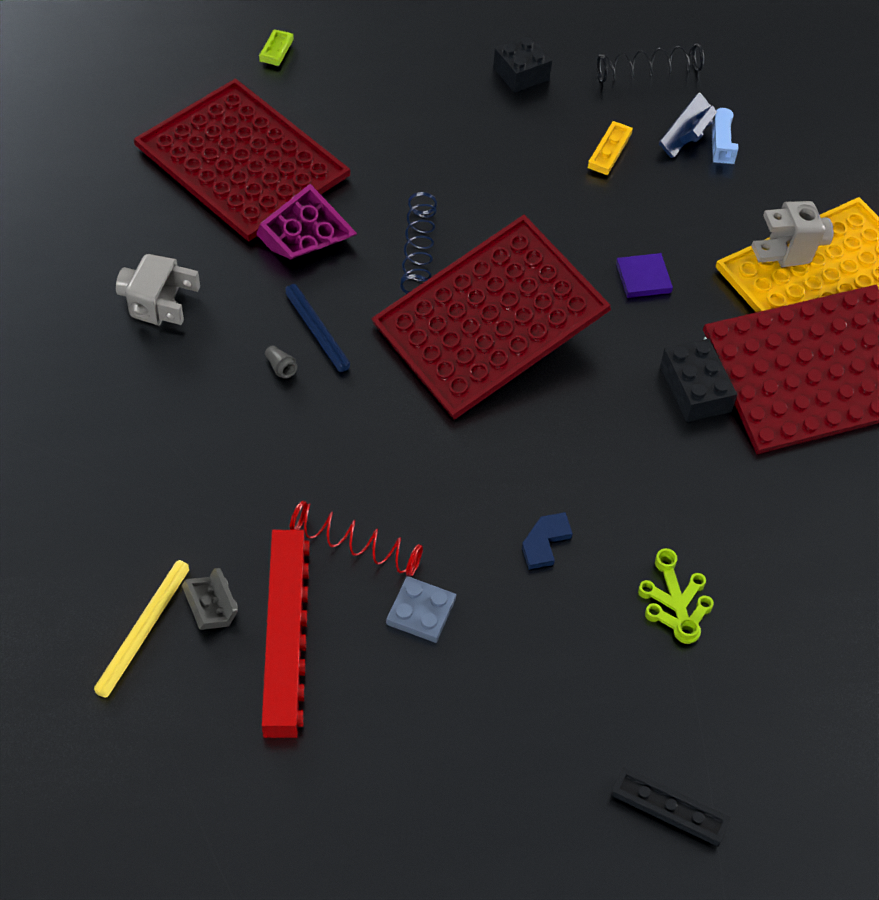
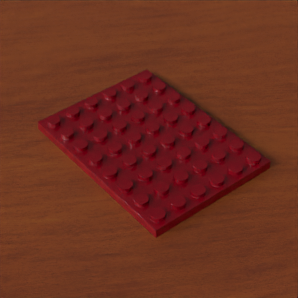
(239, 156)
(490, 315)
(803, 367)

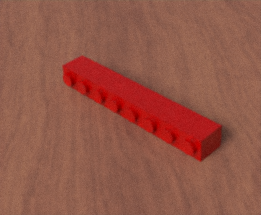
(284, 637)

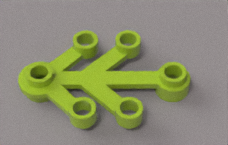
(676, 600)

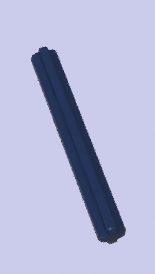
(317, 328)

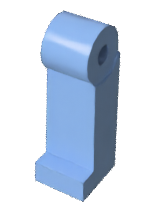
(722, 148)

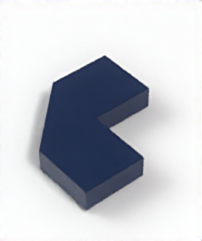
(546, 530)

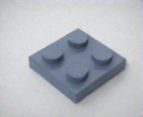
(421, 609)

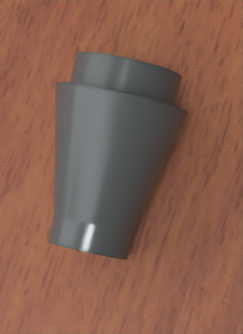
(282, 363)

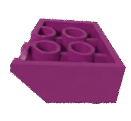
(303, 225)

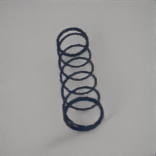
(414, 276)

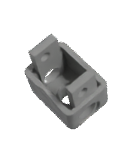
(797, 225)
(153, 288)

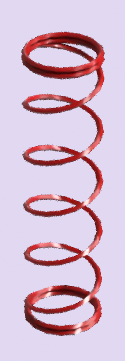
(414, 557)

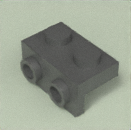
(211, 600)

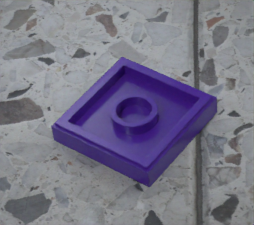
(644, 275)

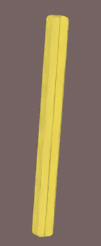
(141, 629)

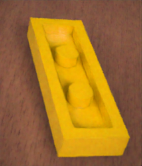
(610, 148)

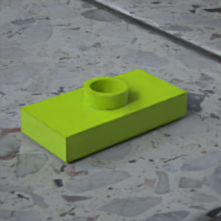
(276, 47)

